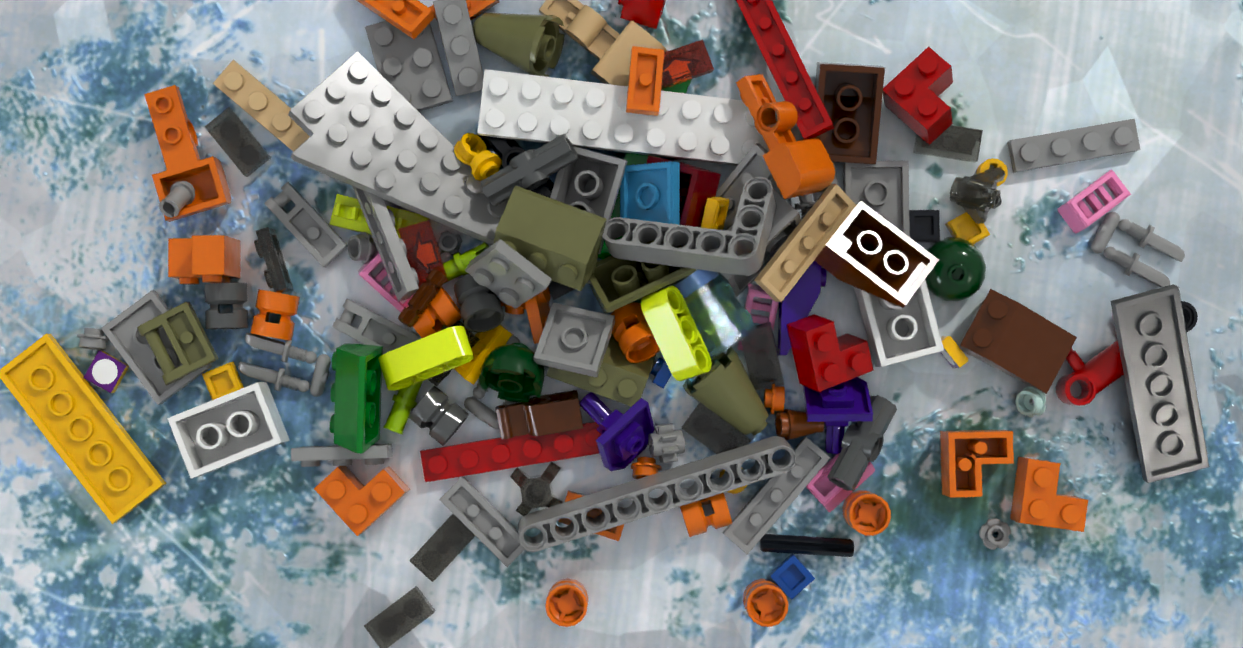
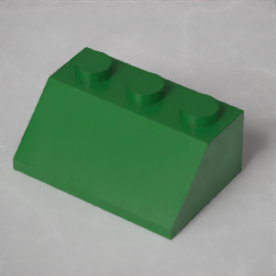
(356, 396)

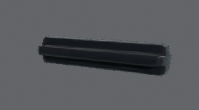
(807, 545)

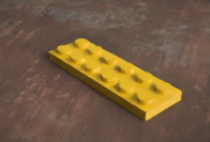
(81, 428)

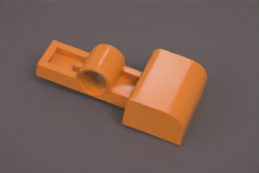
(181, 157)
(795, 165)

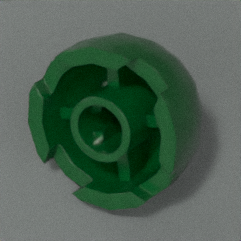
(967, 265)
(512, 373)

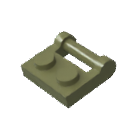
(186, 338)

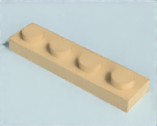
(260, 104)
(805, 243)

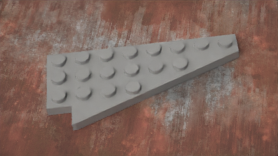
(386, 147)

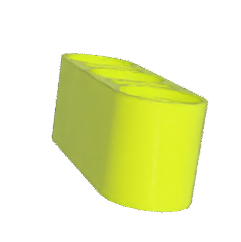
(676, 333)
(426, 358)

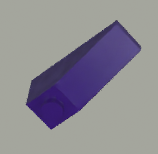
(799, 303)

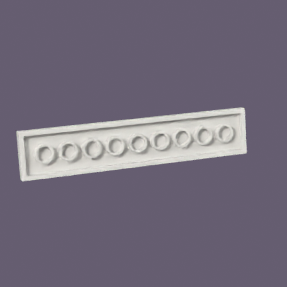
(596, 118)

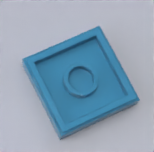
(651, 192)

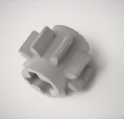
(666, 443)

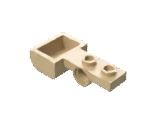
(600, 39)

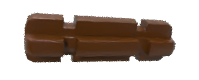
(422, 298)

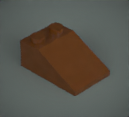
(854, 104)
(876, 257)
(1017, 341)

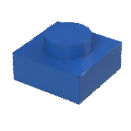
(661, 373)
(791, 576)

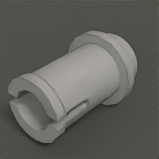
(180, 194)

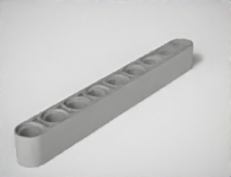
(639, 490)

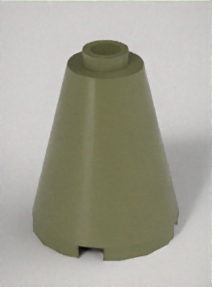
(522, 39)
(730, 393)

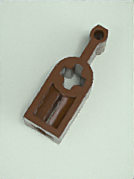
(540, 415)

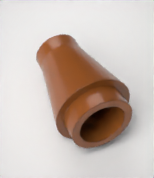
(794, 424)

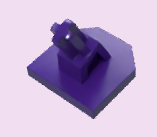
(837, 407)
(621, 434)

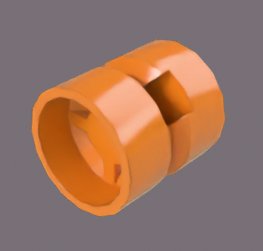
(277, 303)
(439, 313)
(634, 333)
(866, 512)
(695, 518)
(567, 602)
(765, 602)

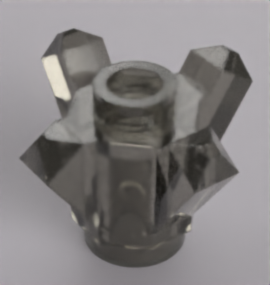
(978, 193)
(536, 490)

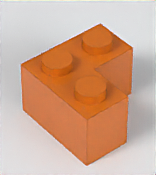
(205, 258)
(963, 458)
(1037, 501)
(360, 504)

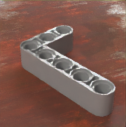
(700, 240)

